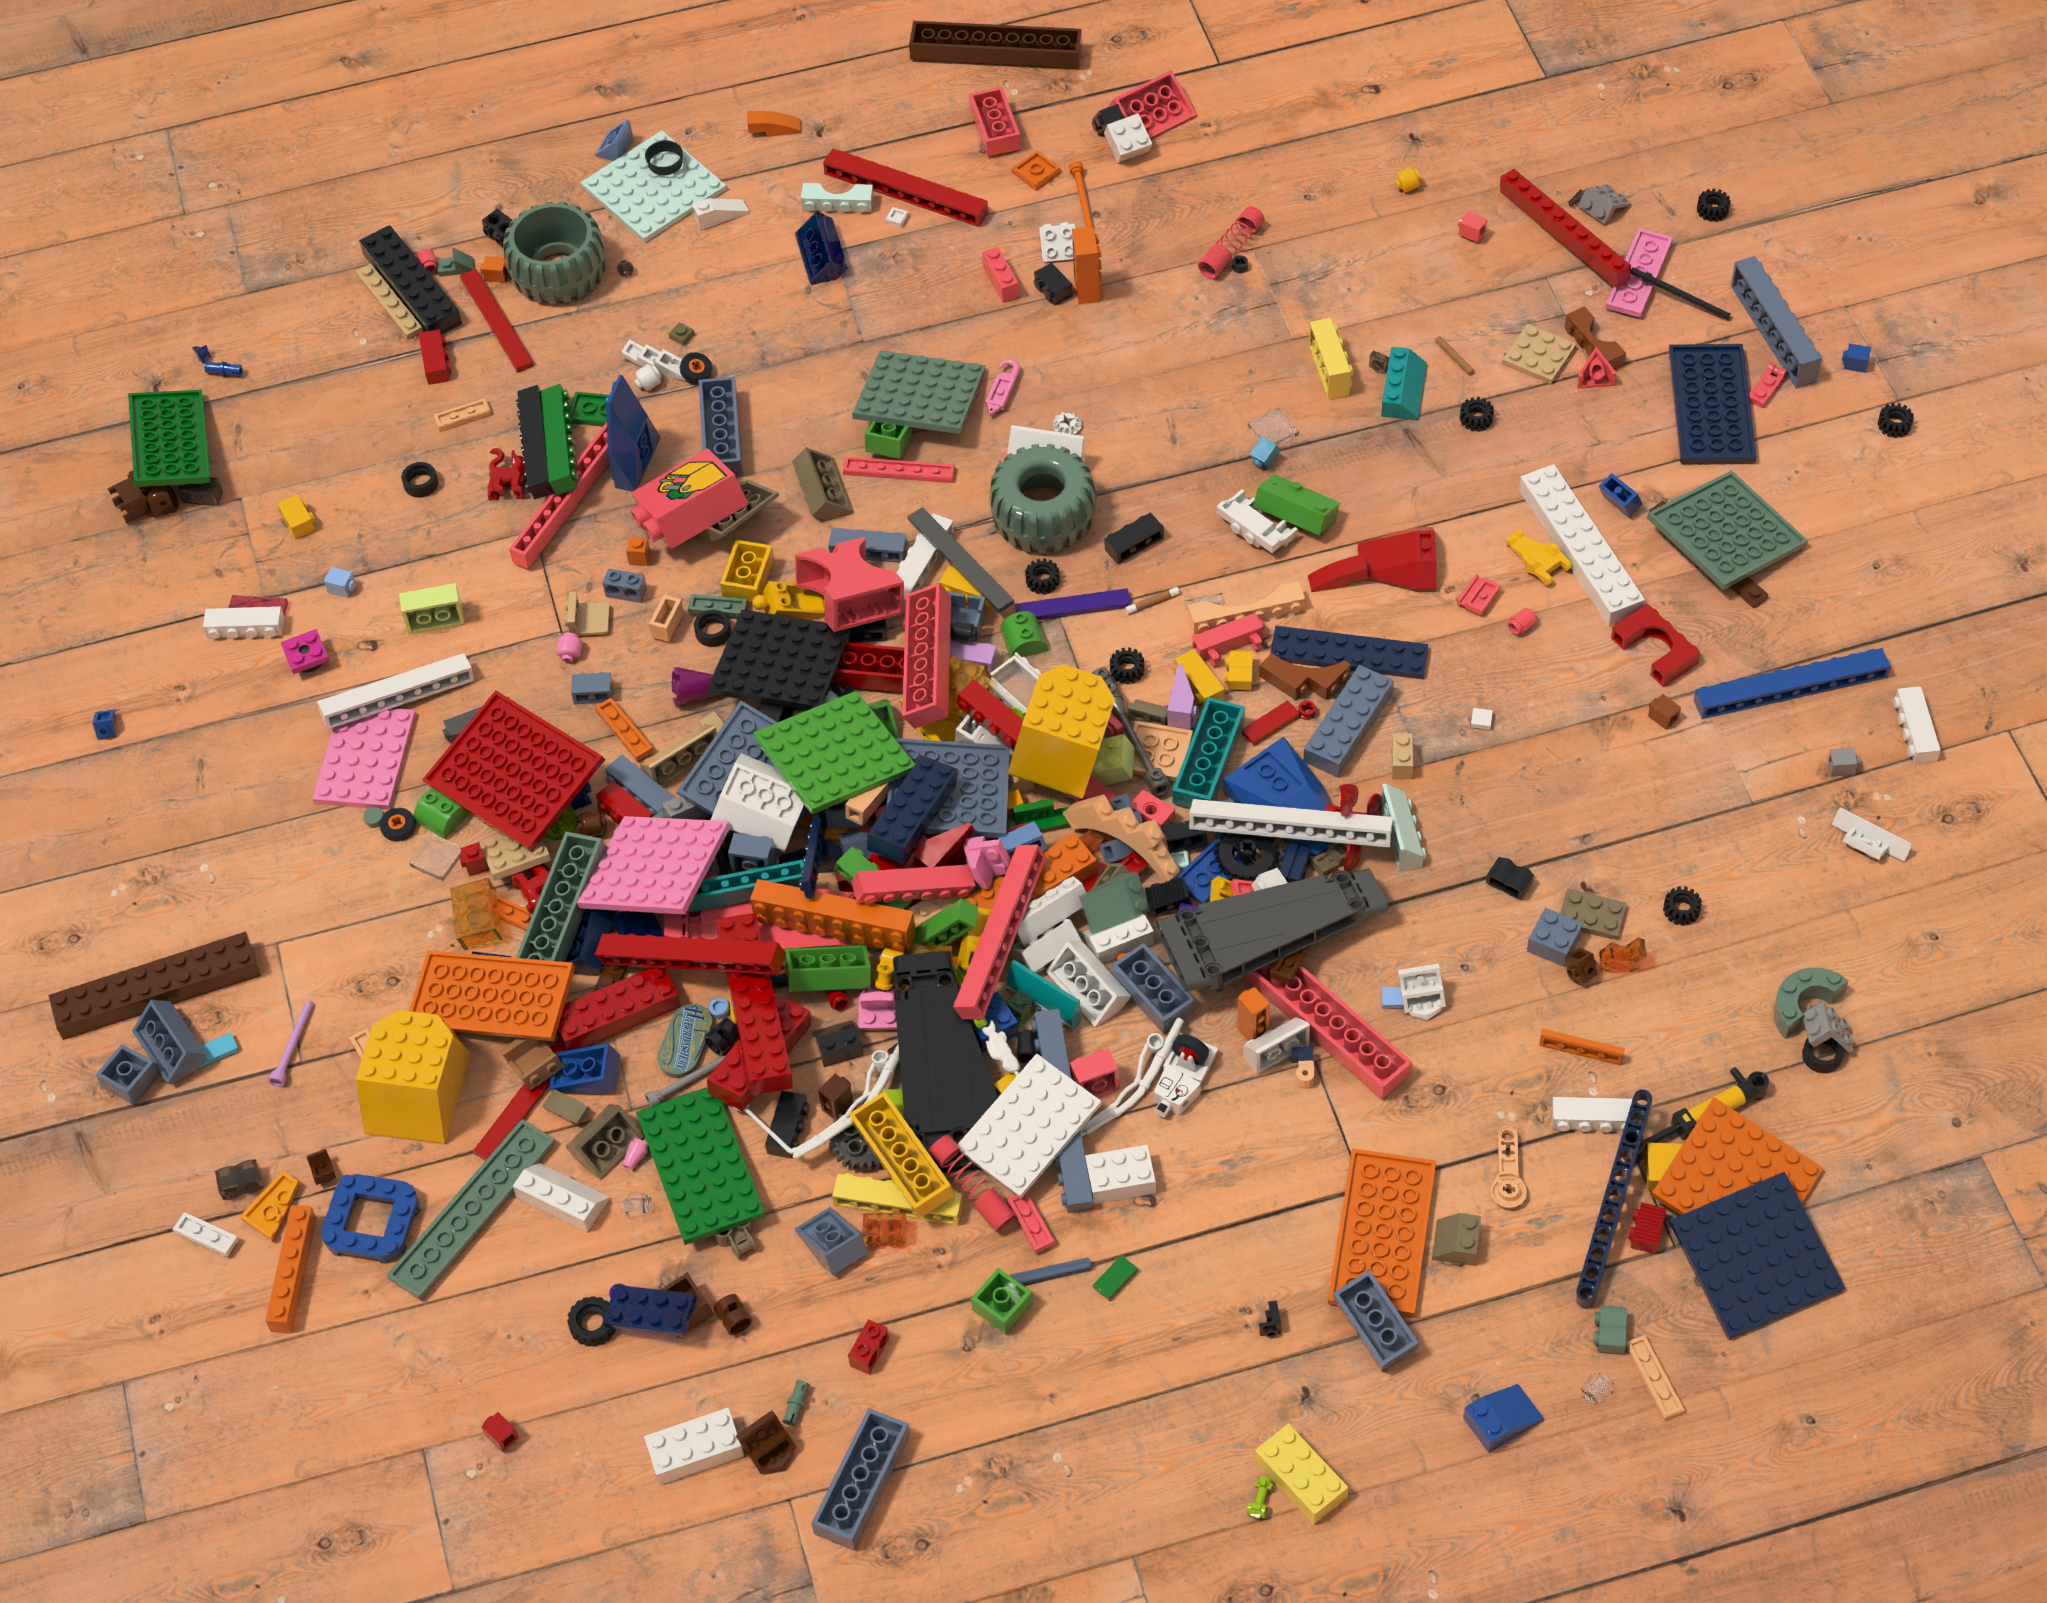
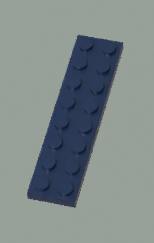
(1331, 648)

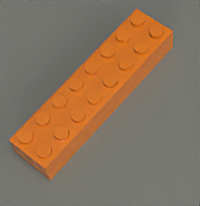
(1063, 861)
(833, 916)

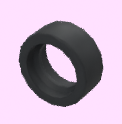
(417, 469)
(712, 639)
(1823, 1066)

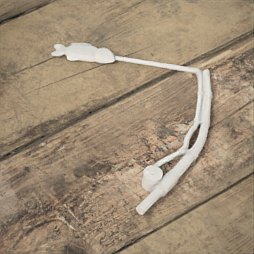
(1001, 1051)
(880, 1063)

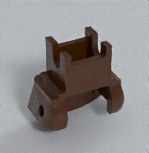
(143, 500)

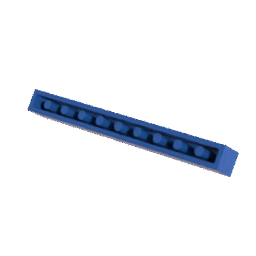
(1792, 683)

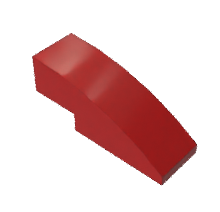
(1338, 574)

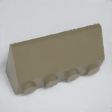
(822, 485)

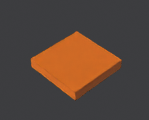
(1036, 170)

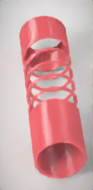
(1219, 255)
(990, 1203)

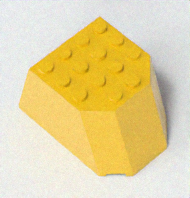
(1062, 730)
(411, 1077)

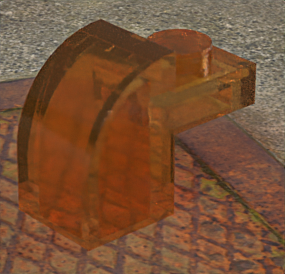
(1621, 958)

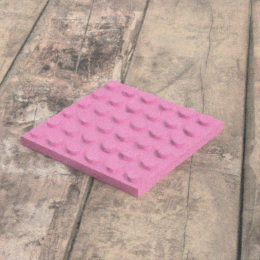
(654, 865)

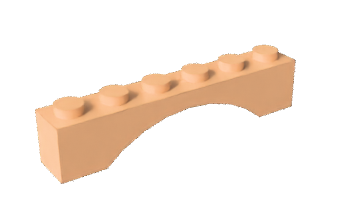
(1284, 600)

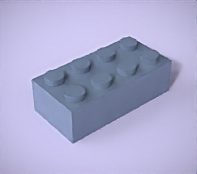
(1153, 987)
(1375, 1320)

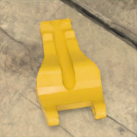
(1538, 557)

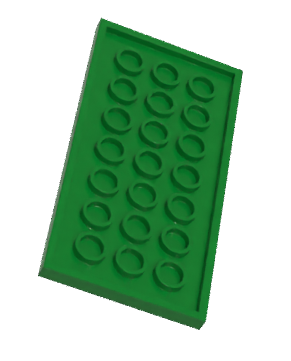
(168, 438)
(700, 1165)

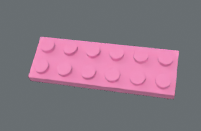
(1646, 254)

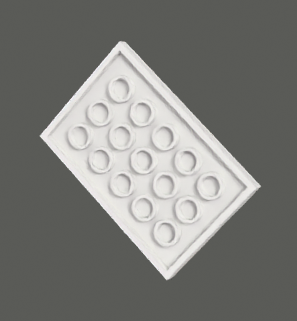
(1028, 1125)

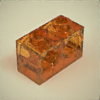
(884, 1224)

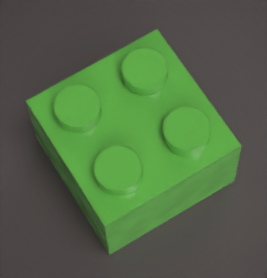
(887, 439)
(1001, 1300)

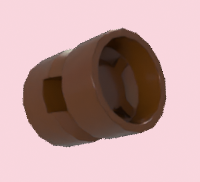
(734, 1316)

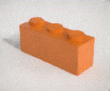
(1253, 1014)

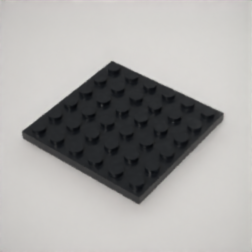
(779, 660)

